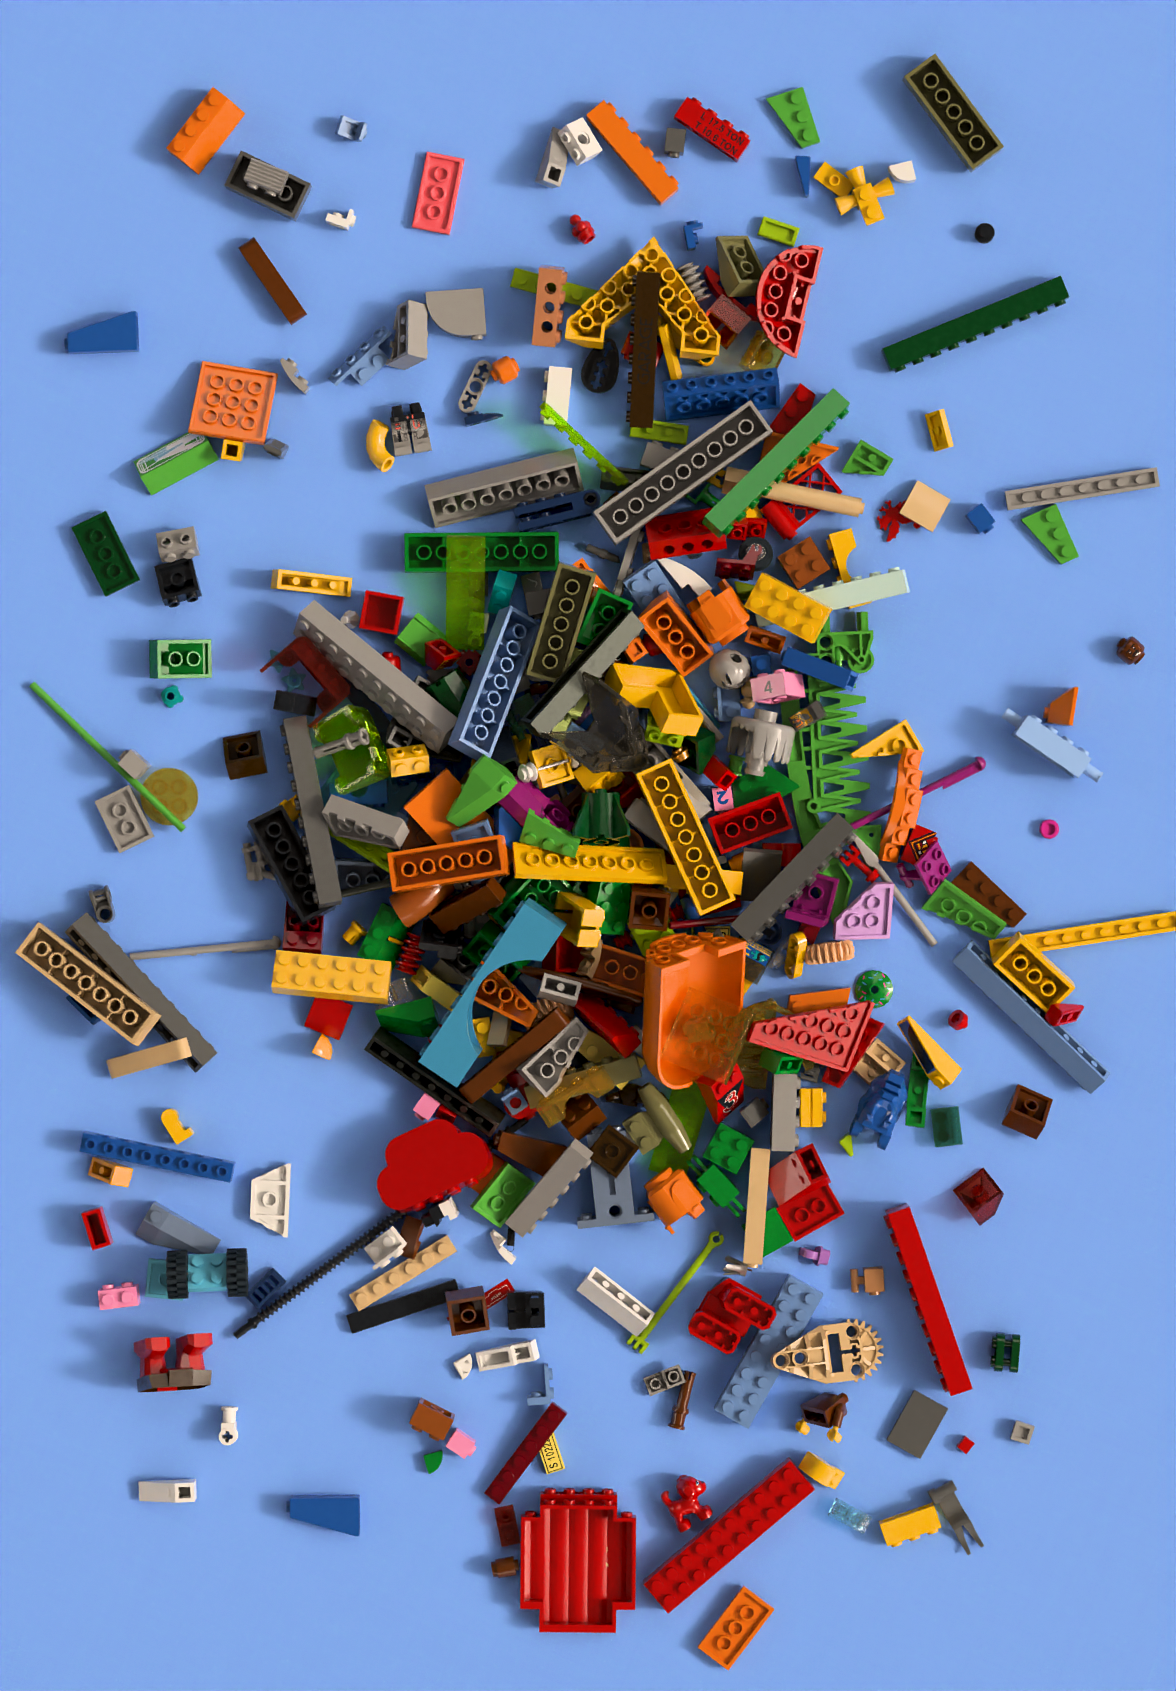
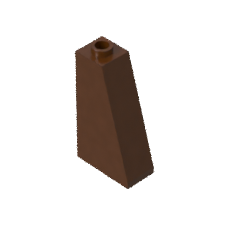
(528, 1151)

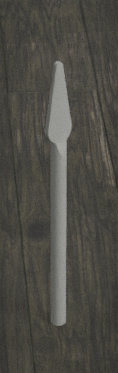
(872, 860)

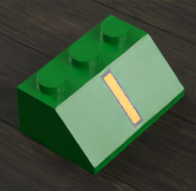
(385, 936)

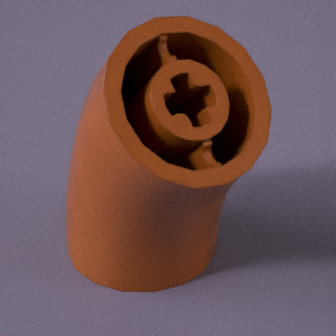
(416, 904)

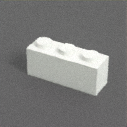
(557, 392)

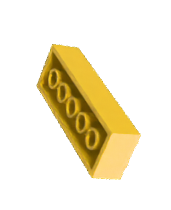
(331, 977)

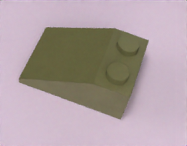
(738, 265)

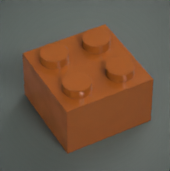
(803, 563)
(431, 1419)

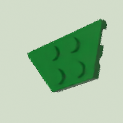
(753, 787)

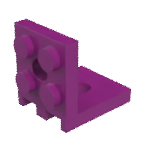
(815, 910)

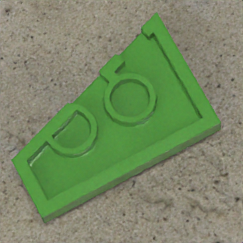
(544, 835)

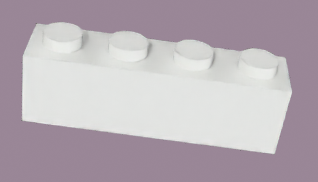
(615, 1301)

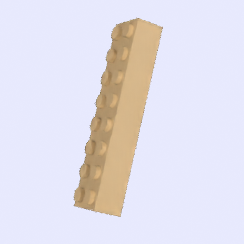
(88, 984)

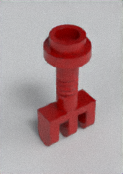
(871, 875)

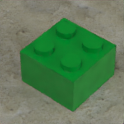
(728, 1148)

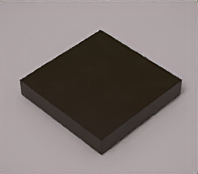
(613, 1151)

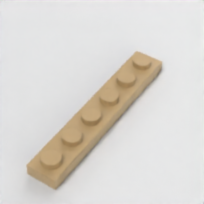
(402, 1273)

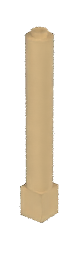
(801, 495)

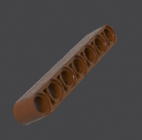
(514, 1055)

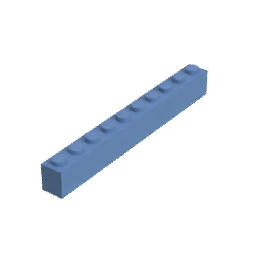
(1030, 1017)

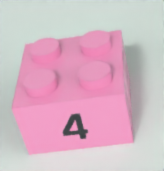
(777, 687)

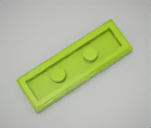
(662, 432)

